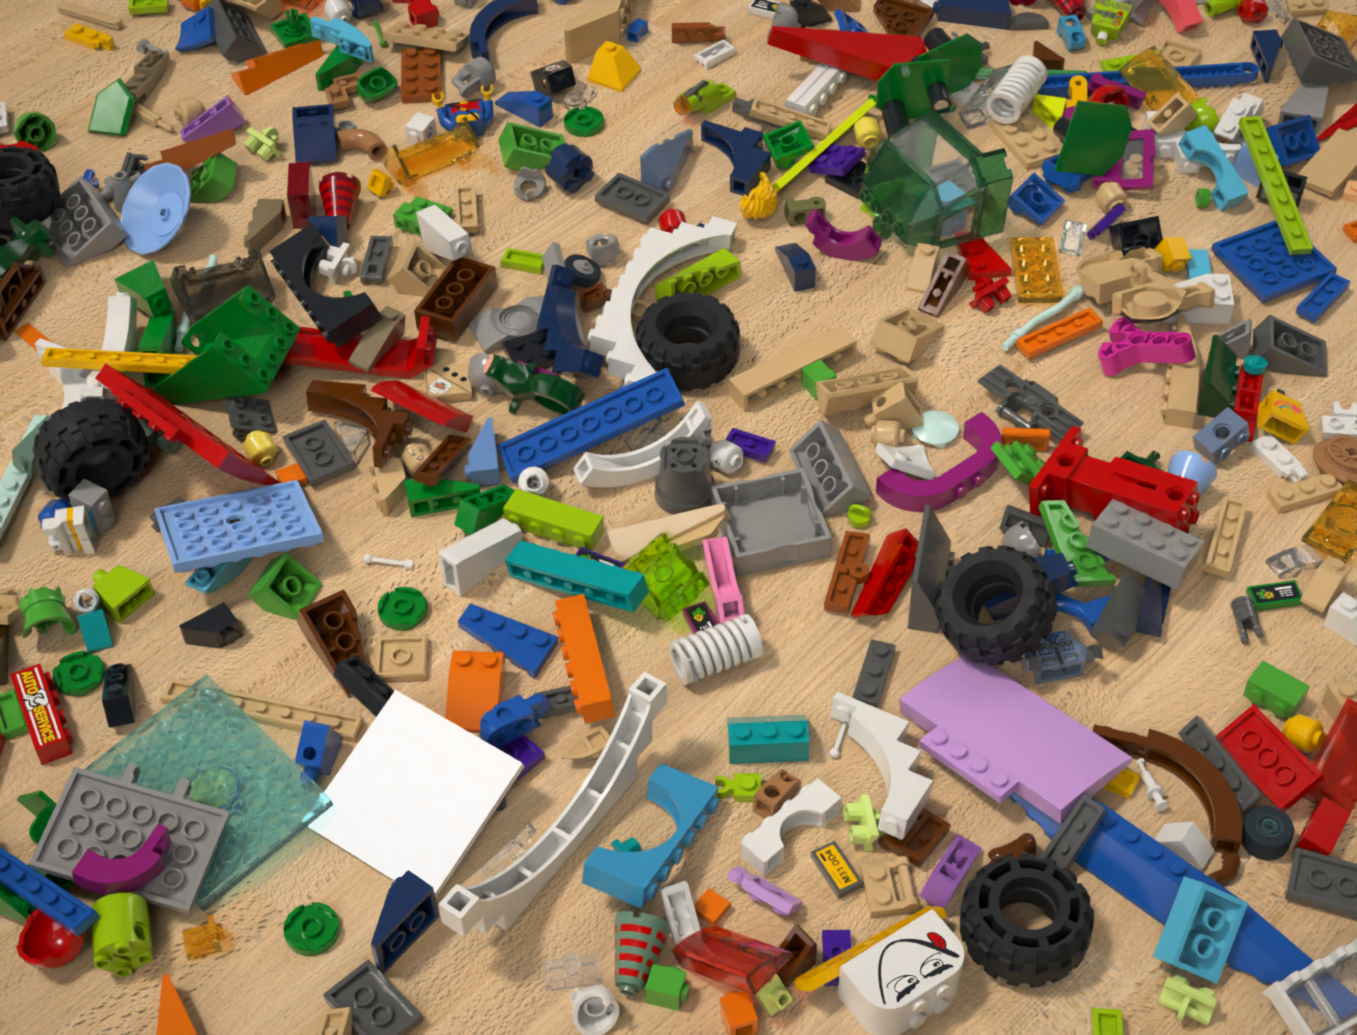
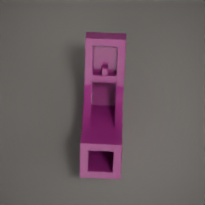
(842, 244)
(125, 874)

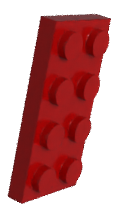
(1270, 758)

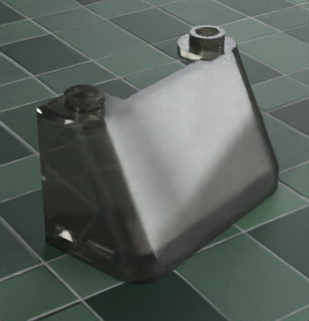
(209, 287)

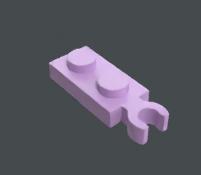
(763, 890)

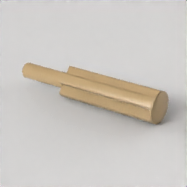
(150, 117)

